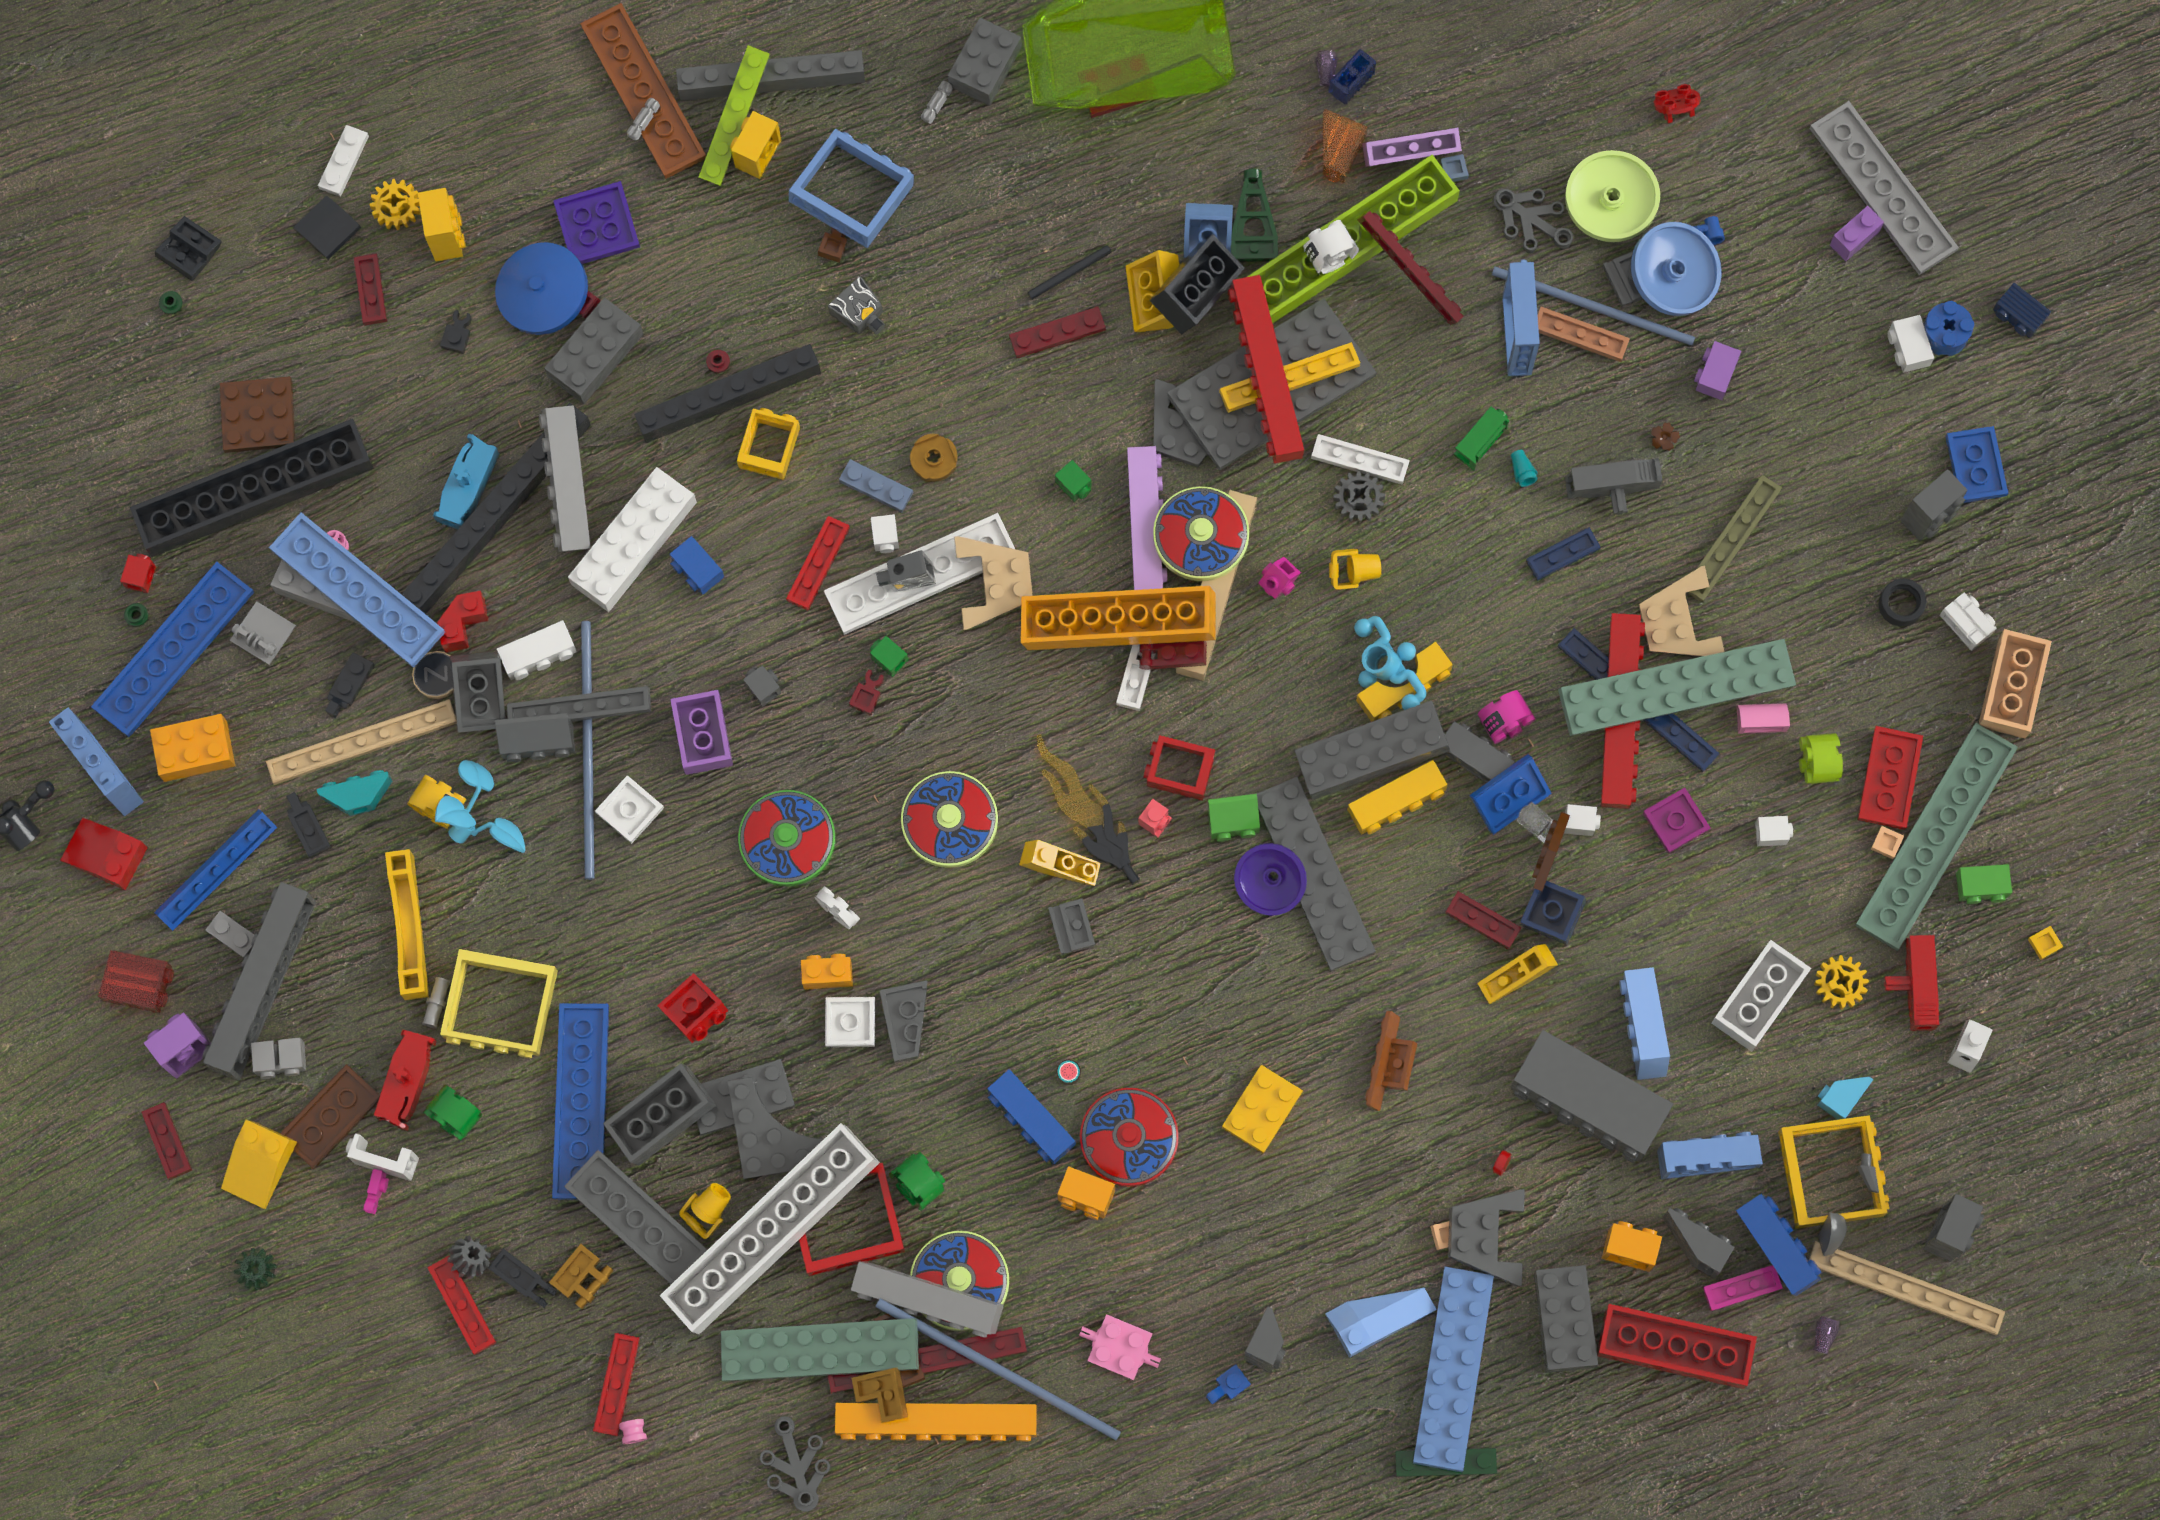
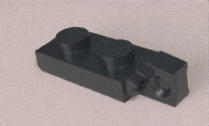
(348, 684)
(307, 826)

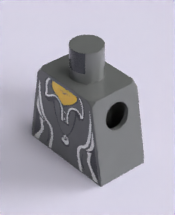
(858, 308)
(908, 572)

